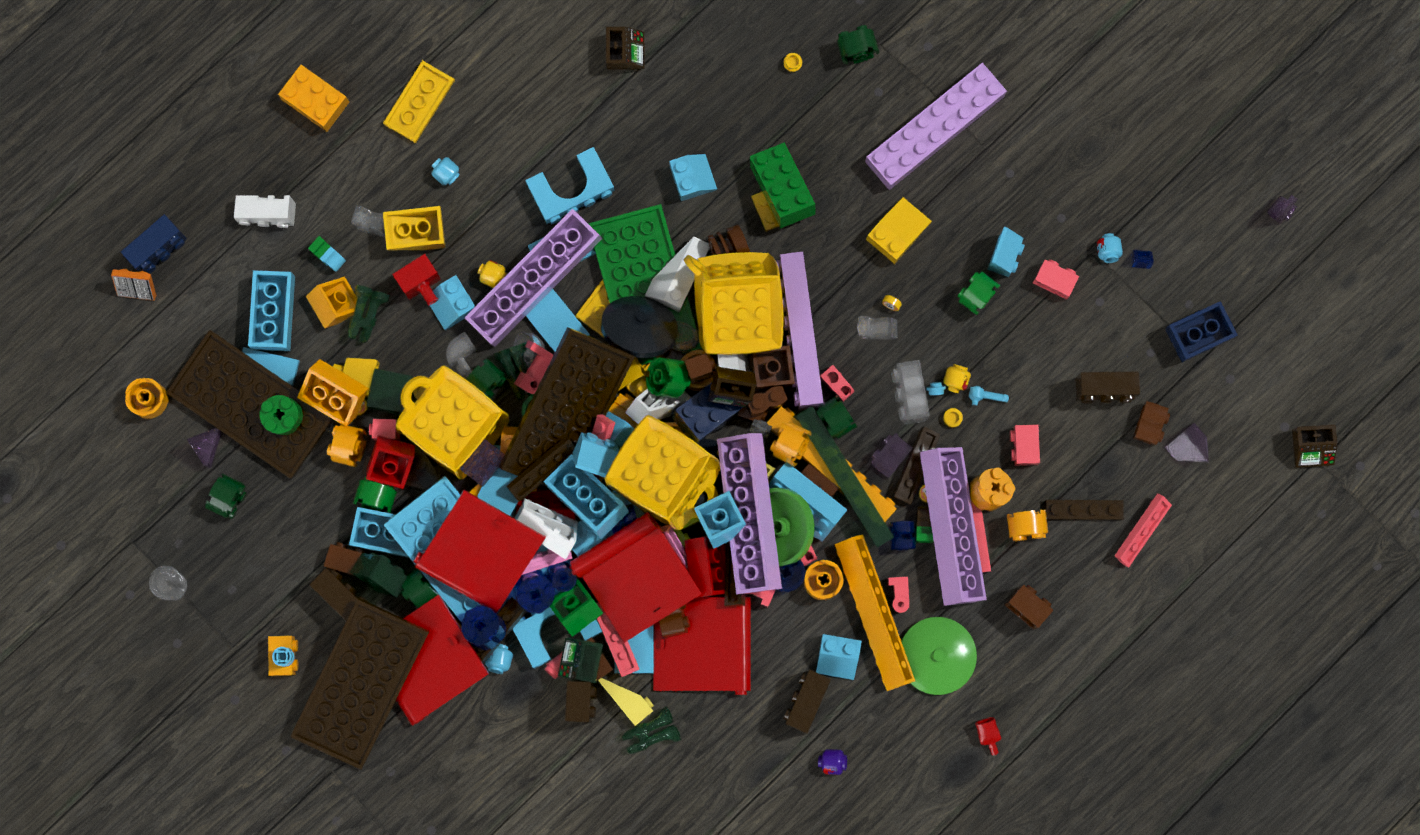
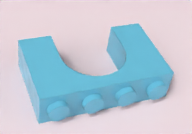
(554, 207)
(529, 635)

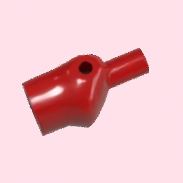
(988, 733)

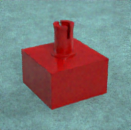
(418, 278)
(390, 462)

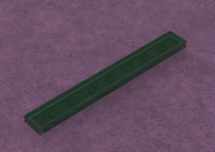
(845, 477)

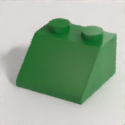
(575, 608)

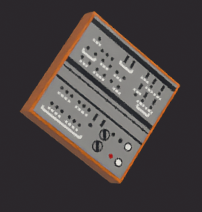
(133, 284)

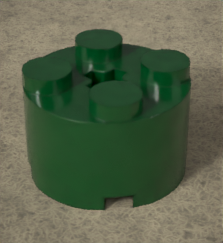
(857, 45)
(487, 378)
(836, 417)
(225, 496)
(418, 589)

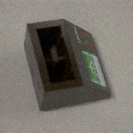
(624, 48)
(732, 387)
(1314, 445)

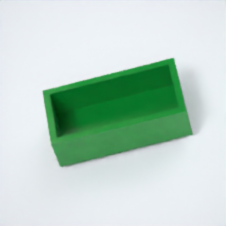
(782, 185)

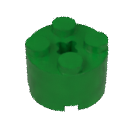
(978, 293)
(667, 378)
(273, 407)
(375, 495)

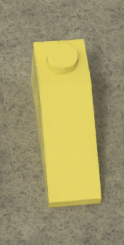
(631, 703)

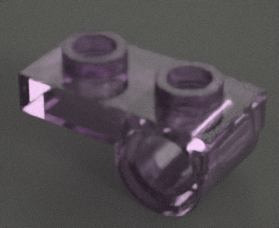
(1282, 208)

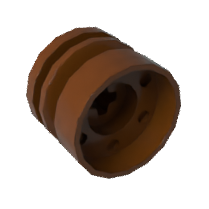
(733, 243)

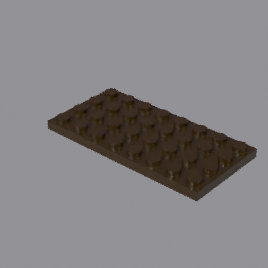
(228, 393)
(570, 396)
(359, 683)

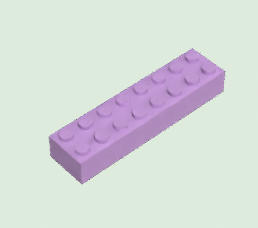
(935, 126)
(533, 278)
(800, 329)
(747, 481)
(953, 526)

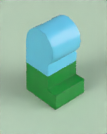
(326, 254)

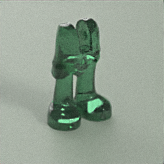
(369, 321)
(505, 358)
(642, 731)

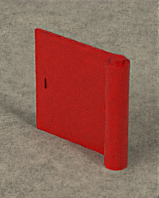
(479, 551)
(636, 575)
(712, 653)
(443, 665)

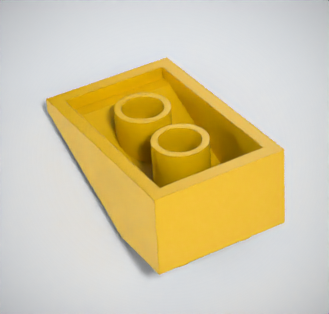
(414, 229)
(898, 230)

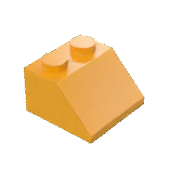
(333, 301)

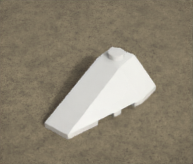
(675, 279)

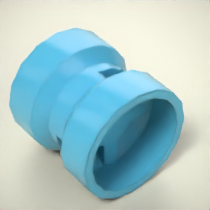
(283, 656)

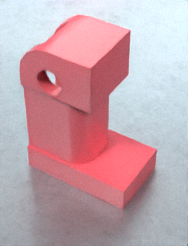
(536, 370)

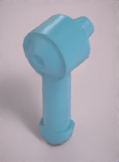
(977, 393)

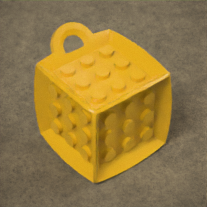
(738, 302)
(449, 418)
(663, 472)

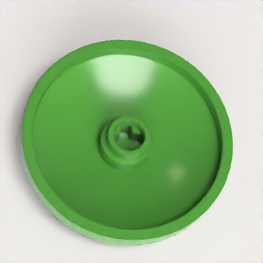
(792, 525)
(939, 655)

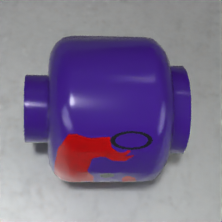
(833, 762)

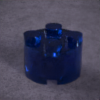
(794, 581)
(542, 593)
(478, 635)

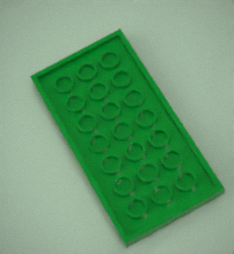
(633, 253)

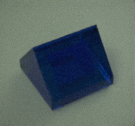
(1142, 259)

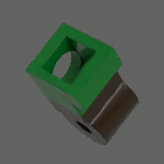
(923, 530)

